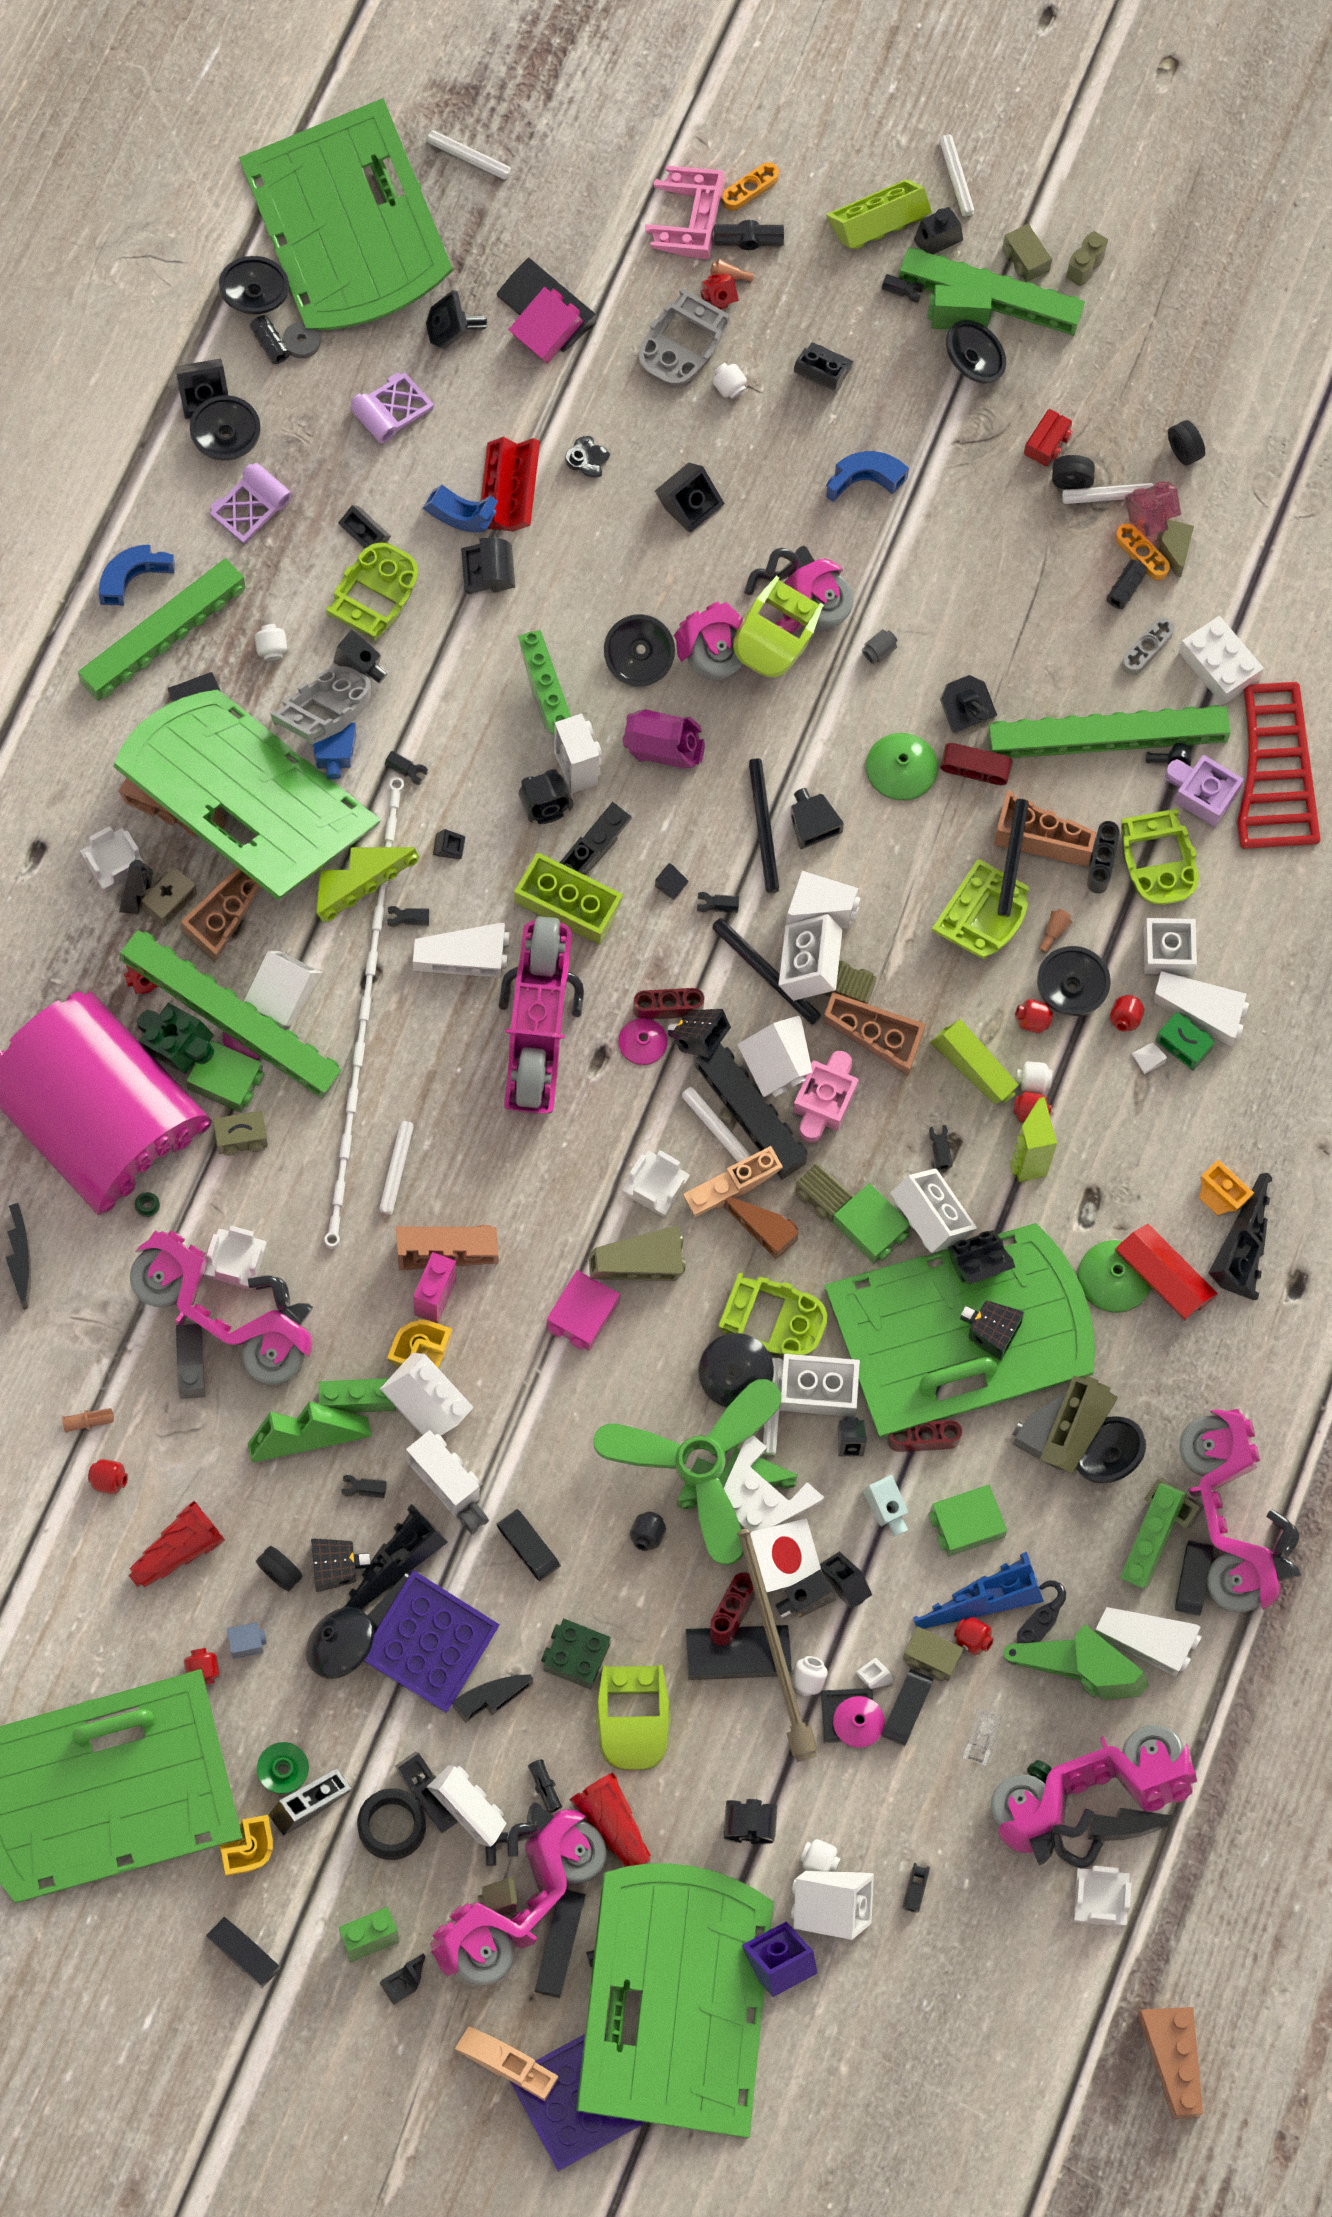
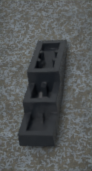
(20, 1261)
(560, 1944)

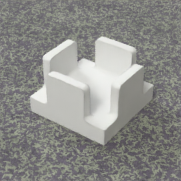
(110, 856)
(656, 1182)
(234, 1256)
(1102, 1896)

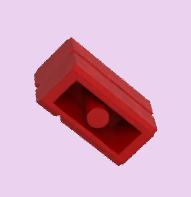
(1048, 437)

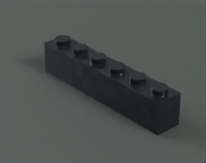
(750, 1109)

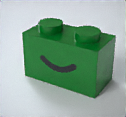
(1185, 1040)

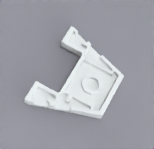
(755, 1500)

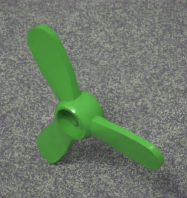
(737, 1424)

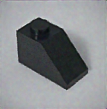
(851, 1437)
(846, 1579)

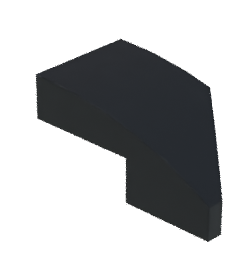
(404, 1981)

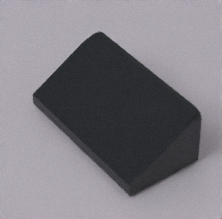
(363, 527)

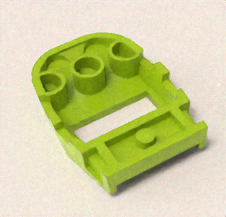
(384, 571)
(767, 646)
(1167, 881)
(798, 1324)
(637, 1740)

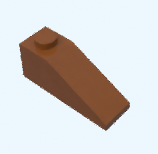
(766, 1227)

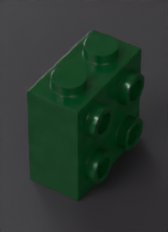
(576, 1653)

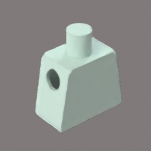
(884, 1494)

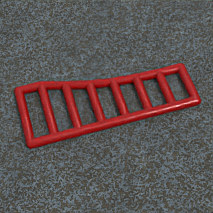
(1304, 773)

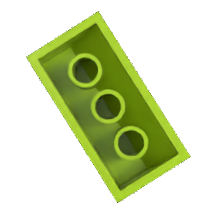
(880, 213)
(568, 895)
(1034, 1145)

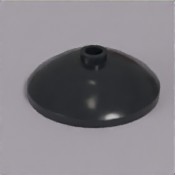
(253, 276)
(975, 352)
(225, 416)
(622, 652)
(1076, 967)
(733, 1350)
(1116, 1439)
(340, 1642)

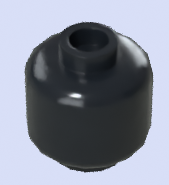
(647, 1531)

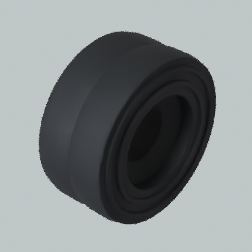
(1186, 442)
(1073, 472)
(279, 1568)

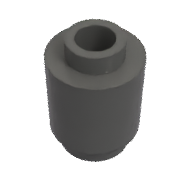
(879, 646)

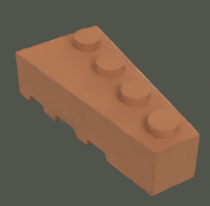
(139, 799)
(1047, 834)
(877, 1030)
(462, 1244)
(1173, 2047)

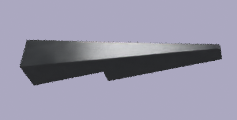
(136, 883)
(1238, 1258)
(409, 1547)

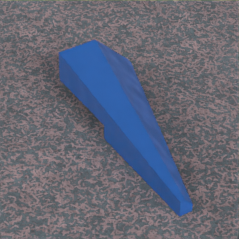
(1006, 1590)

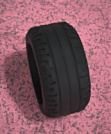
(383, 1798)

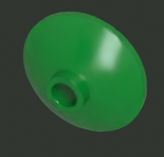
(282, 1755)

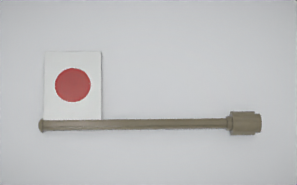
(777, 1560)

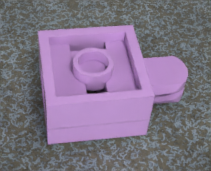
(1208, 779)

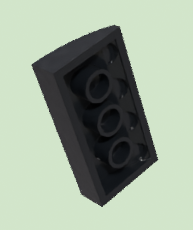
(527, 283)
(743, 1657)

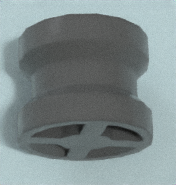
(473, 1518)

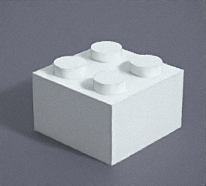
(1170, 946)

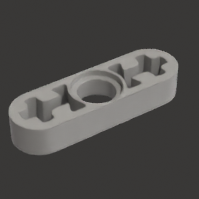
(1147, 656)

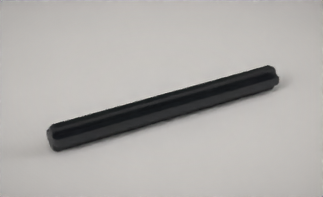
(763, 825)
(759, 964)

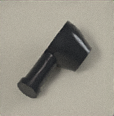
(1179, 751)

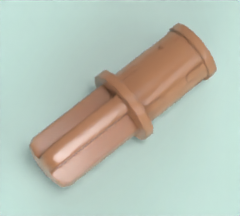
(88, 1419)

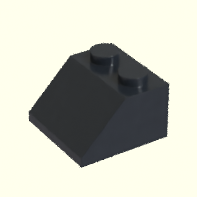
(199, 383)
(690, 496)

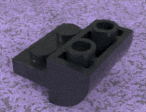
(823, 366)
(488, 566)
(980, 1257)

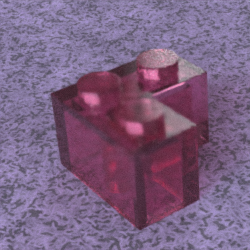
(1152, 507)

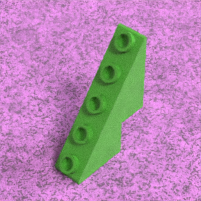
(543, 679)
(313, 1429)
(773, 1474)

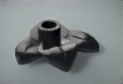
(589, 456)

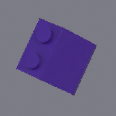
(780, 1959)

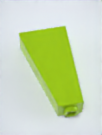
(975, 1061)

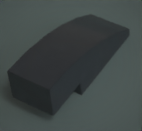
(491, 1695)
(417, 1778)
(1126, 1825)
(243, 1952)

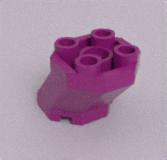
(663, 739)

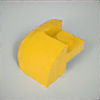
(421, 1338)
(251, 1851)

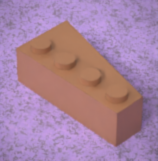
(220, 913)

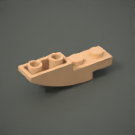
(734, 1183)
(507, 2062)

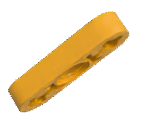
(753, 177)
(1142, 541)

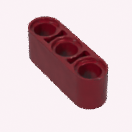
(976, 764)
(657, 997)
(937, 1442)
(732, 1619)

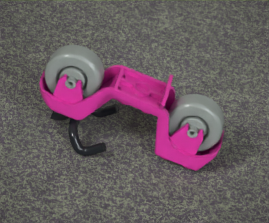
(709, 636)
(538, 1014)
(273, 1343)
(1246, 1573)
(1032, 1813)
(560, 1854)

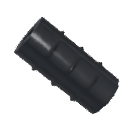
(269, 339)
(1126, 584)

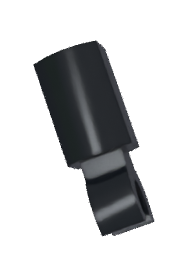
(902, 287)
(405, 767)
(719, 903)
(409, 916)
(941, 1149)
(365, 1487)

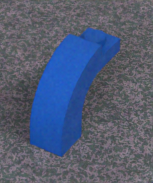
(867, 466)
(460, 512)
(127, 566)

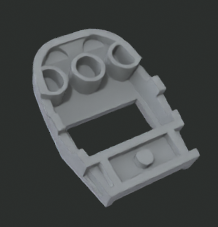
(667, 358)
(336, 690)

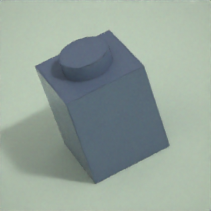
(246, 1640)

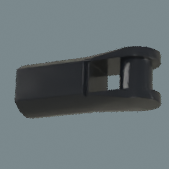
(915, 1891)

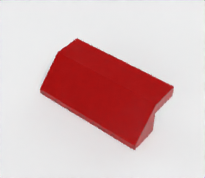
(511, 480)
(1165, 1271)

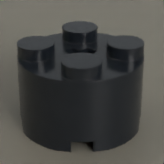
(545, 797)
(750, 1822)

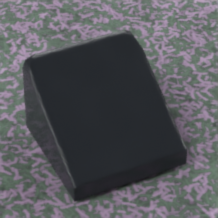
(449, 844)
(670, 881)

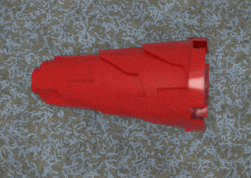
(178, 1545)
(612, 1817)

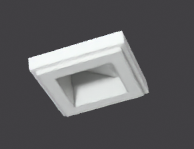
(1149, 1057)
(875, 1674)

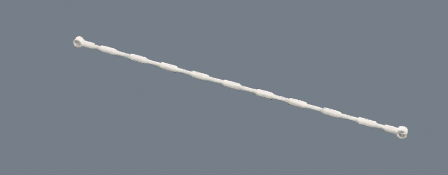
(363, 1018)

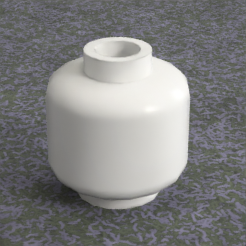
(729, 380)
(271, 642)
(1034, 1077)
(809, 1676)
(819, 1857)

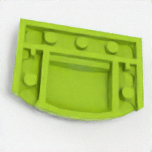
(972, 912)

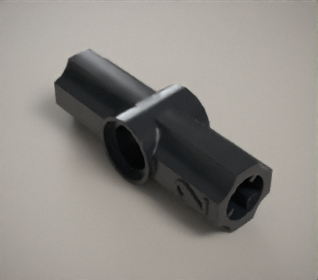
(748, 235)

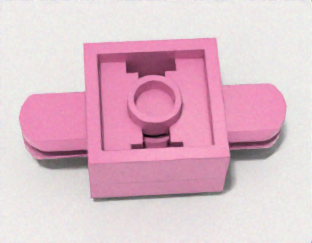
(825, 1096)

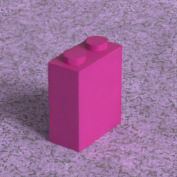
(546, 324)
(434, 1287)
(582, 1311)

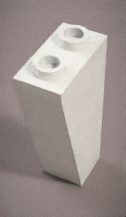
(463, 952)
(1207, 1005)
(1150, 1638)

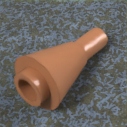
(722, 267)
(1057, 924)

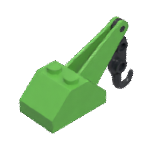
(1087, 1658)

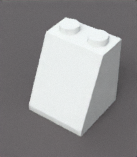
(823, 896)
(282, 987)
(777, 1056)
(833, 1902)

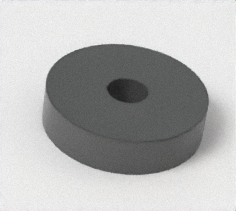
(301, 349)

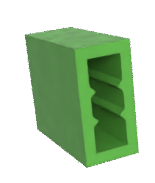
(959, 303)
(227, 1078)
(872, 1224)
(967, 1520)
(369, 1934)

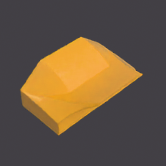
(1223, 1190)

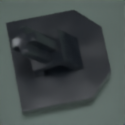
(448, 322)
(966, 702)

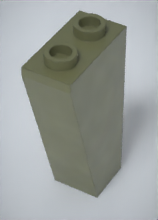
(642, 1257)
(1077, 1422)

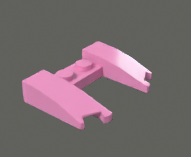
(707, 189)

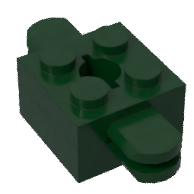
(175, 1037)

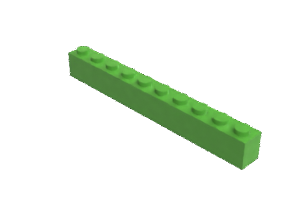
(1109, 732)
(230, 1014)

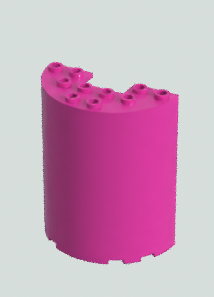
(93, 1099)

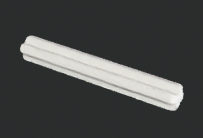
(468, 154)
(956, 175)
(1100, 493)
(715, 1124)
(396, 1167)
(771, 1426)

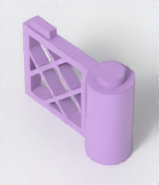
(375, 414)
(264, 489)

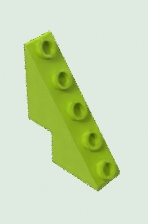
(366, 872)

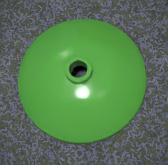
(897, 778)
(1104, 1287)

